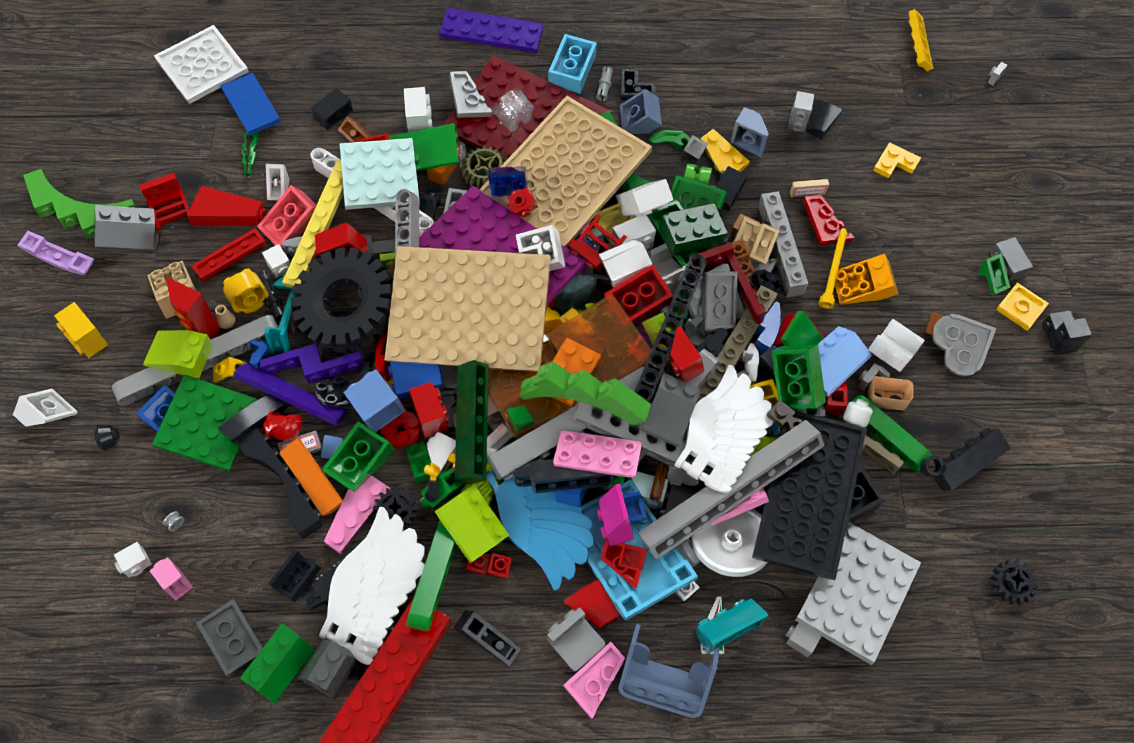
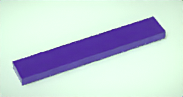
(288, 393)

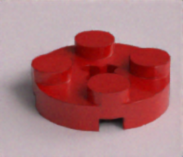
(401, 439)

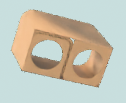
(883, 384)

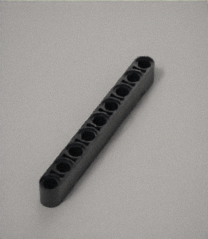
(670, 321)

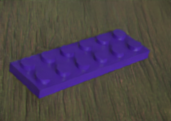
(491, 30)

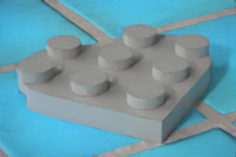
(964, 343)

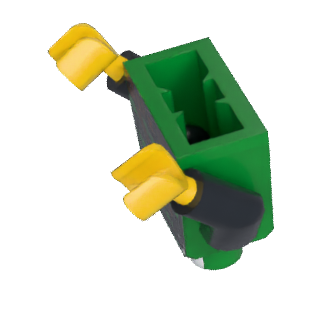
(440, 486)

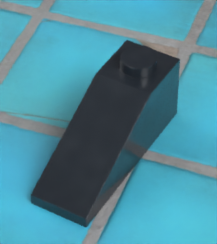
(487, 637)

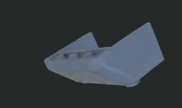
(664, 685)

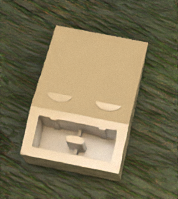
(175, 271)

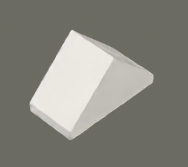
(276, 181)

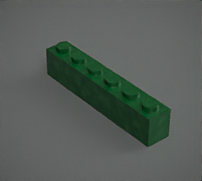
(471, 422)

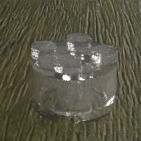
(513, 110)

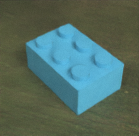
(572, 63)

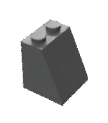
(328, 668)

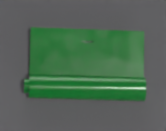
(433, 146)

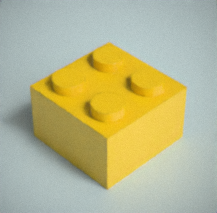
(80, 331)

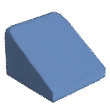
(330, 445)

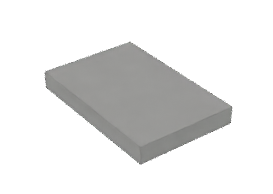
(719, 300)

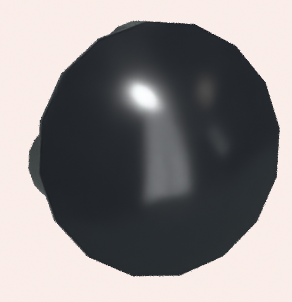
(331, 391)

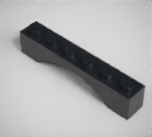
(300, 513)

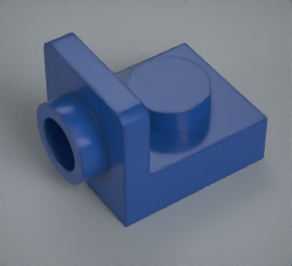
(262, 352)

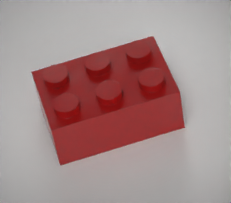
(642, 295)

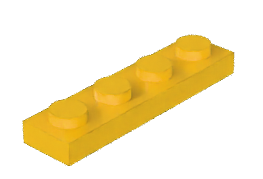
(920, 38)

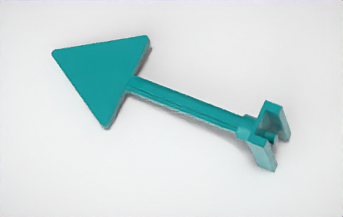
(277, 337)

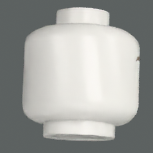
(858, 413)

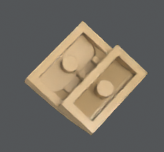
(757, 238)

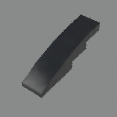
(251, 417)

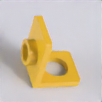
(225, 368)

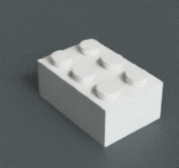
(645, 198)

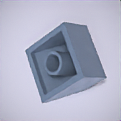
(641, 113)
(750, 132)

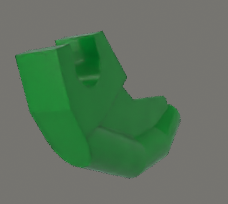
(670, 136)

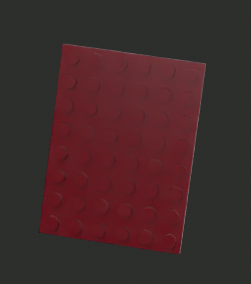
(495, 81)

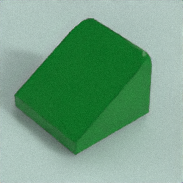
(519, 417)

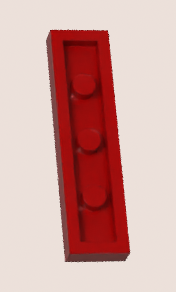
(228, 255)

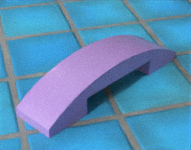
(55, 255)

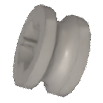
(173, 521)

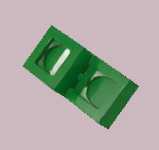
(418, 460)

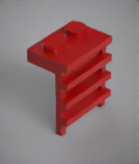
(162, 192)
(586, 252)

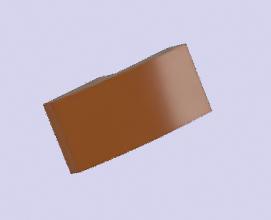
(742, 254)

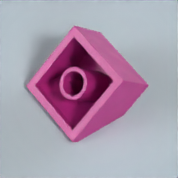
(615, 517)

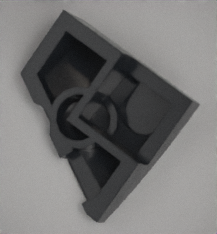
(822, 118)

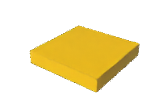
(1022, 306)

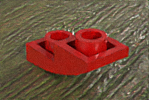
(490, 565)

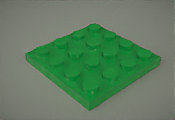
(194, 420)

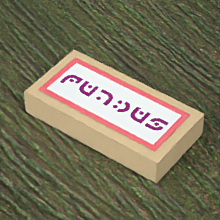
(809, 188)

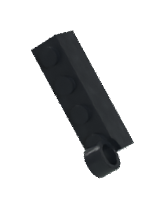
(966, 461)

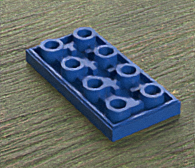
(250, 104)

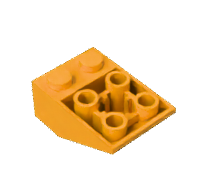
(866, 281)

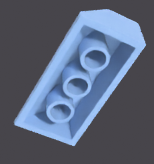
(840, 357)

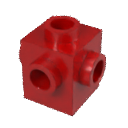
(522, 202)

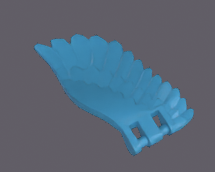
(543, 528)

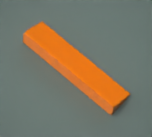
(311, 477)

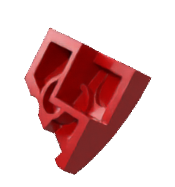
(625, 560)
(594, 603)

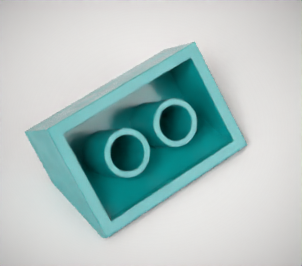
(730, 624)

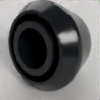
(106, 436)

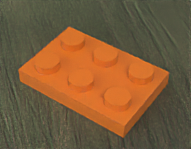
(574, 359)

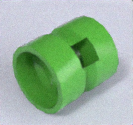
(698, 174)

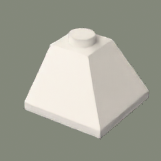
(42, 408)

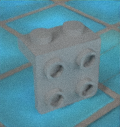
(575, 639)

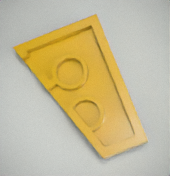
(723, 153)

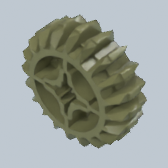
(484, 160)

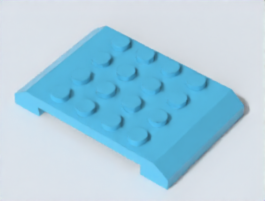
(658, 577)

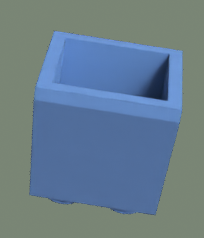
(374, 401)

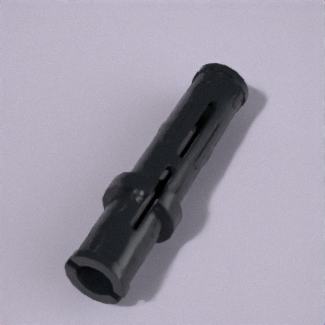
(274, 302)

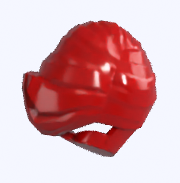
(281, 426)

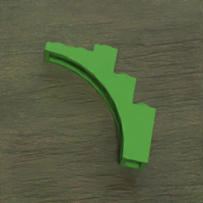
(68, 211)
(583, 387)

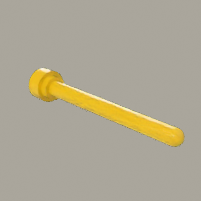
(827, 300)

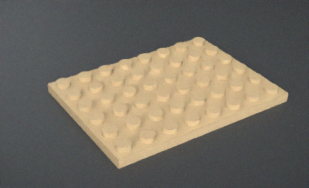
(574, 167)
(468, 308)

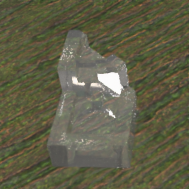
(462, 153)

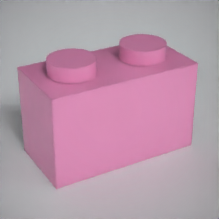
(171, 578)

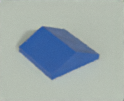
(156, 408)

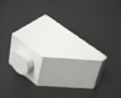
(439, 449)

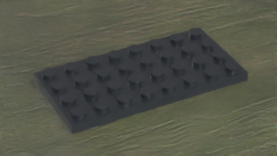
(812, 503)

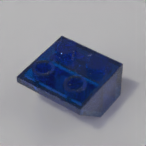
(507, 179)

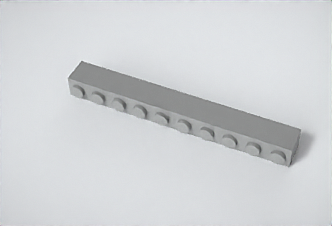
(546, 437)
(710, 504)

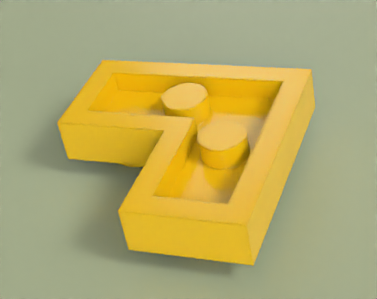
(893, 157)

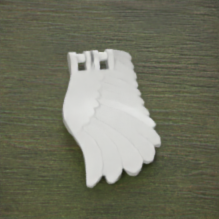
(725, 431)
(372, 586)

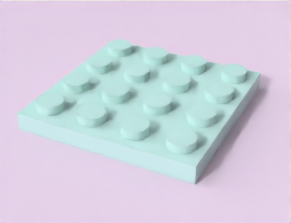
(377, 171)

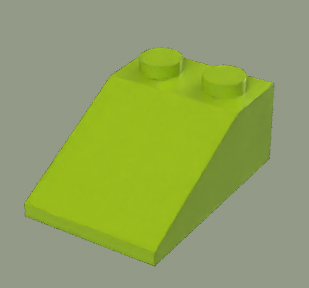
(179, 352)

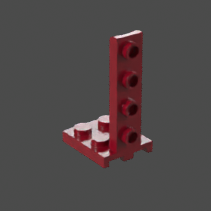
(725, 255)

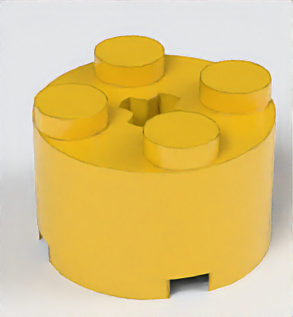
(245, 291)

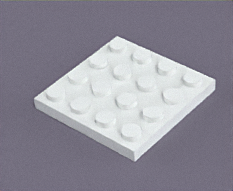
(201, 64)

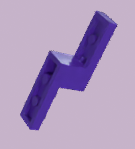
(311, 363)

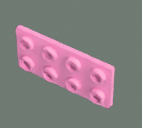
(597, 454)

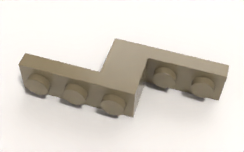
(880, 455)

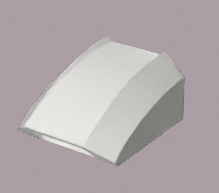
(625, 261)

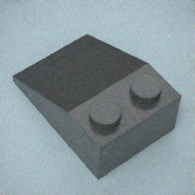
(670, 409)

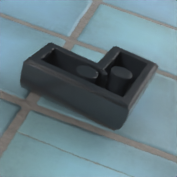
(630, 84)

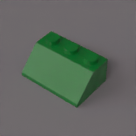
(277, 663)

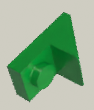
(996, 273)

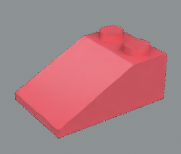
(288, 216)

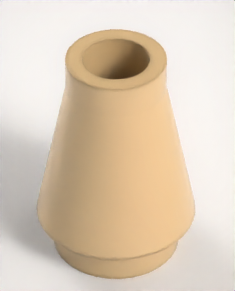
(224, 317)

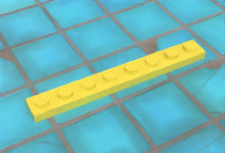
(318, 223)

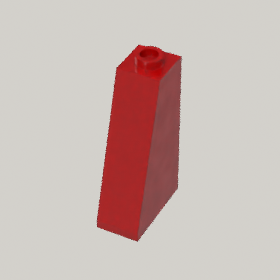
(224, 209)

